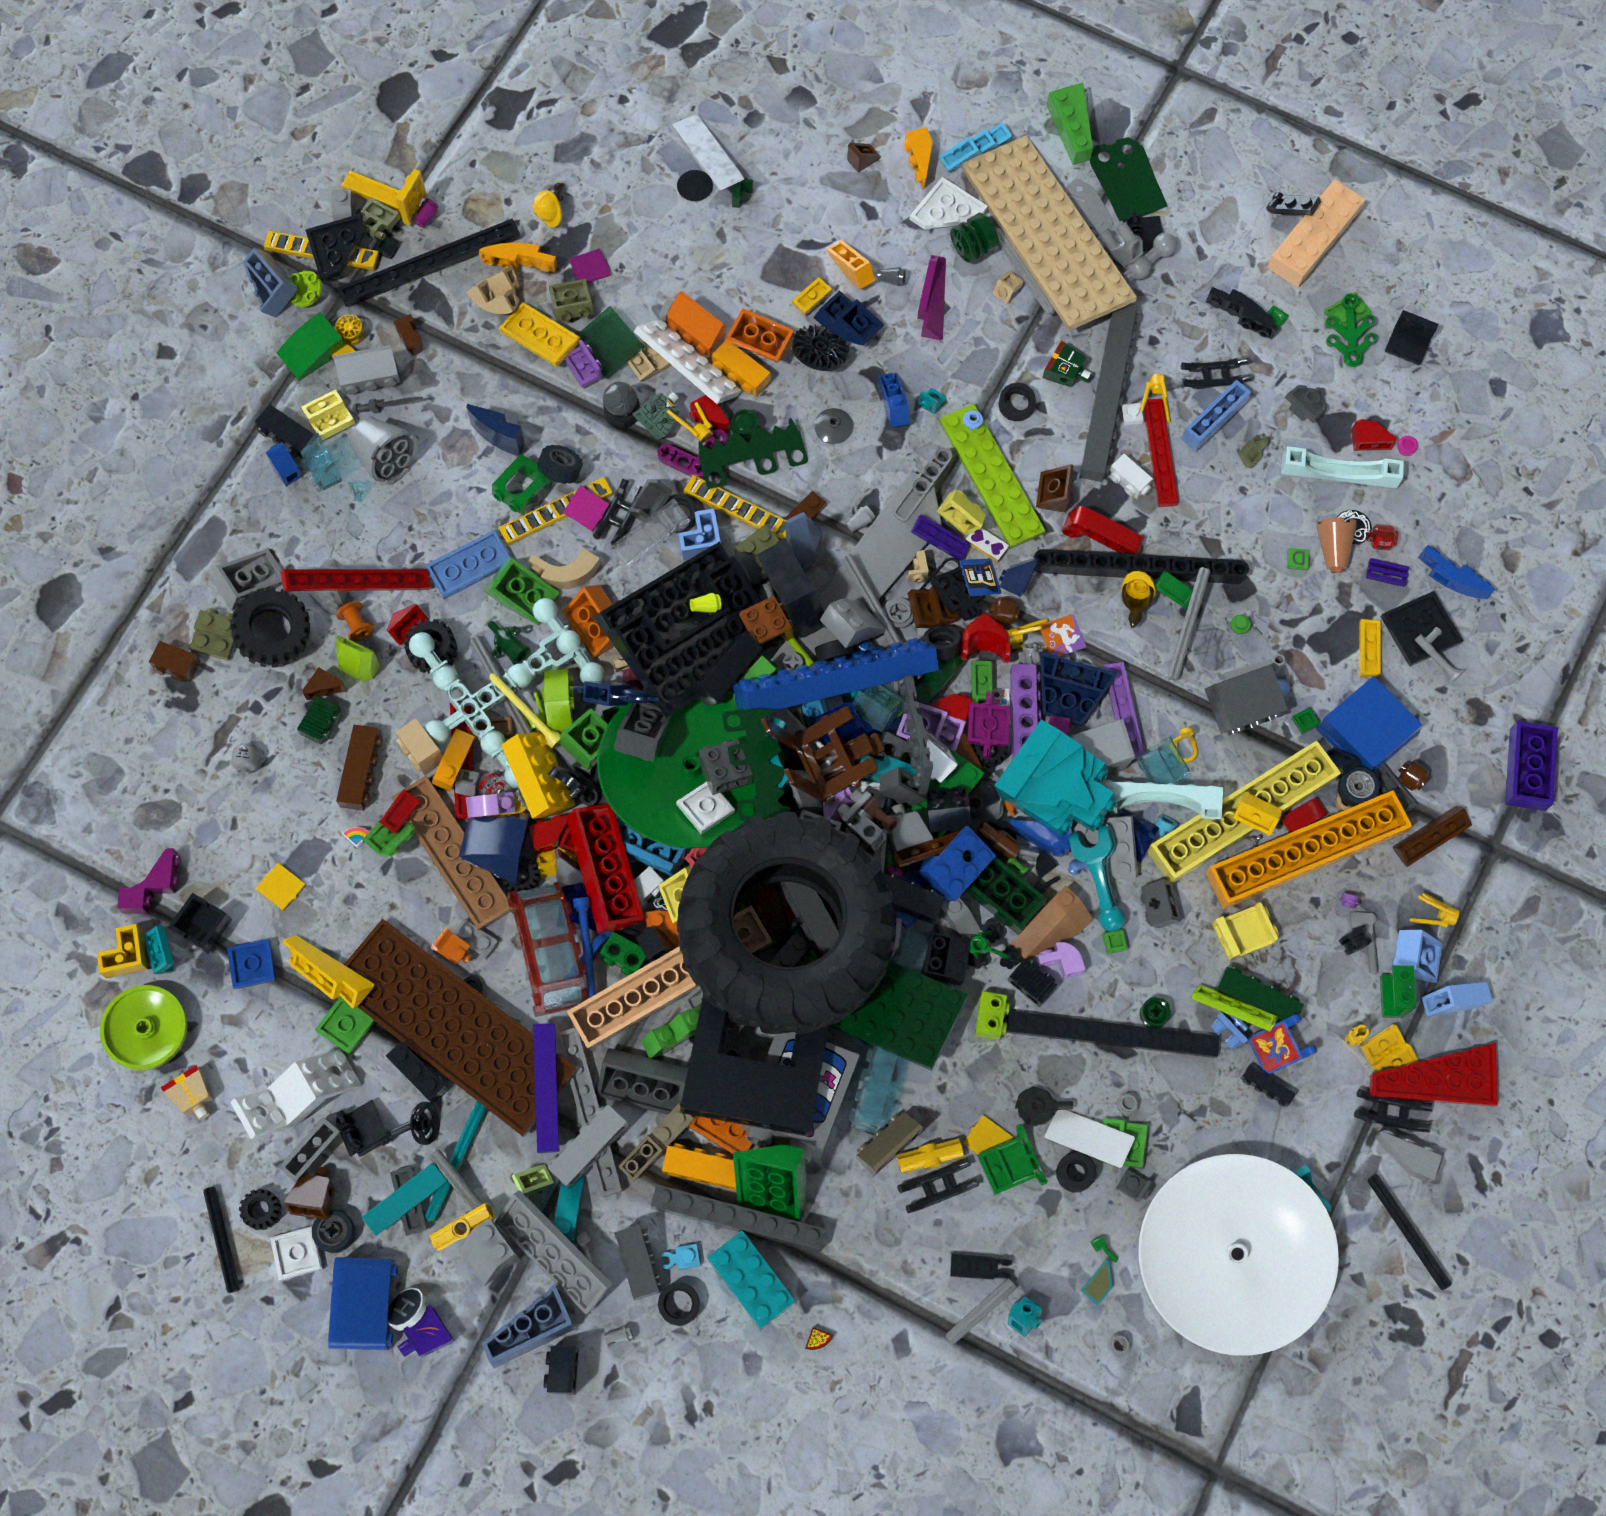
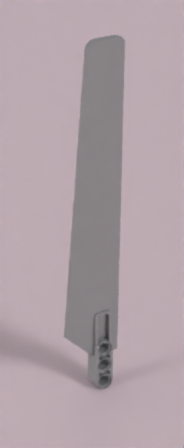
(883, 548)

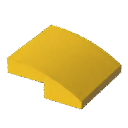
(1388, 1050)

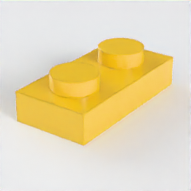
(812, 296)

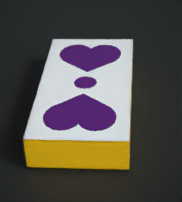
(987, 544)

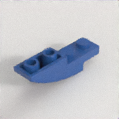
(1459, 580)

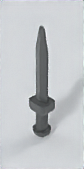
(374, 405)

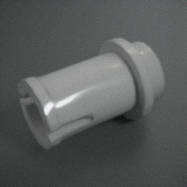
(618, 1336)

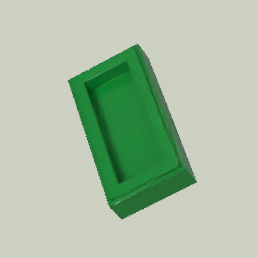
(1174, 589)

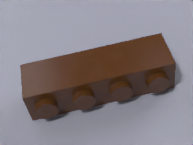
(358, 767)

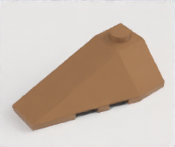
(1058, 921)

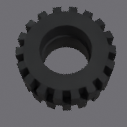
(436, 631)

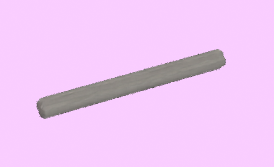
(1024, 272)
(870, 598)
(1188, 624)
(490, 668)

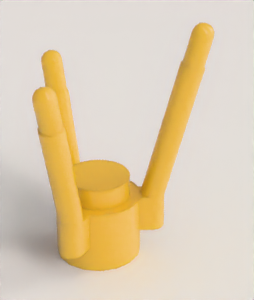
(1157, 386)
(700, 431)
(1016, 634)
(1446, 913)

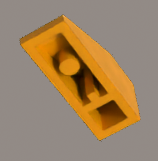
(852, 264)
(453, 760)

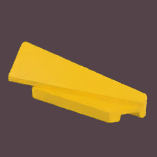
(327, 973)

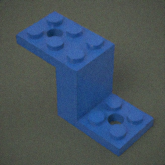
(949, 870)

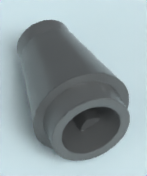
(892, 276)

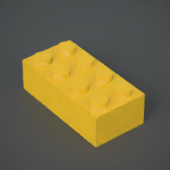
(530, 763)

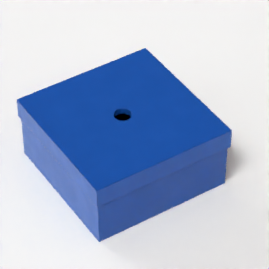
(1370, 725)

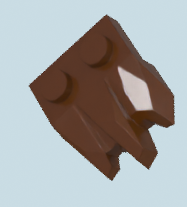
(929, 609)

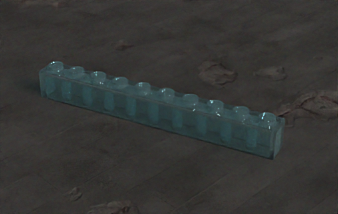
(881, 1062)

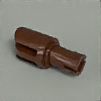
(1000, 840)

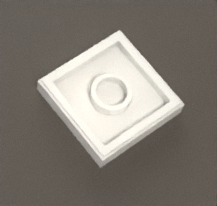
(704, 808)
(295, 1254)

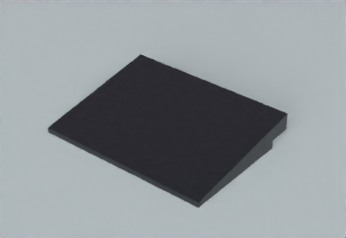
(667, 641)

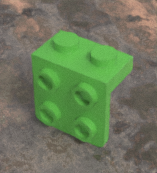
(384, 841)

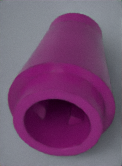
(426, 212)

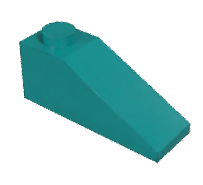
(568, 1209)

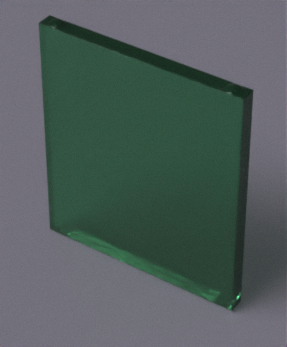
(610, 341)

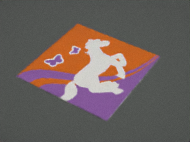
(1062, 636)

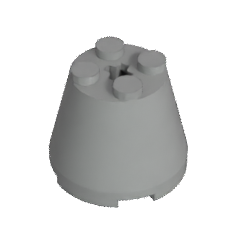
(383, 449)

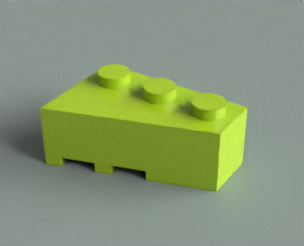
(558, 699)

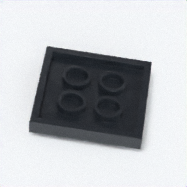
(1418, 618)

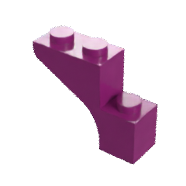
(160, 880)

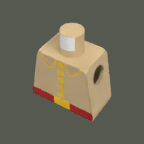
(190, 1092)

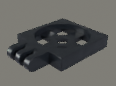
(967, 608)

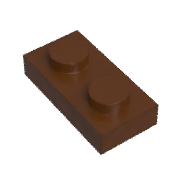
(811, 505)

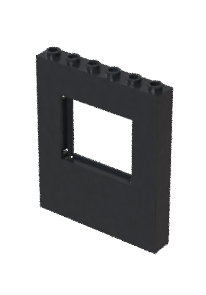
(750, 1089)

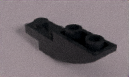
(1250, 313)

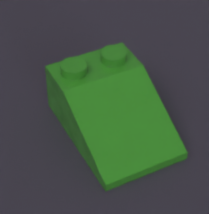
(519, 589)

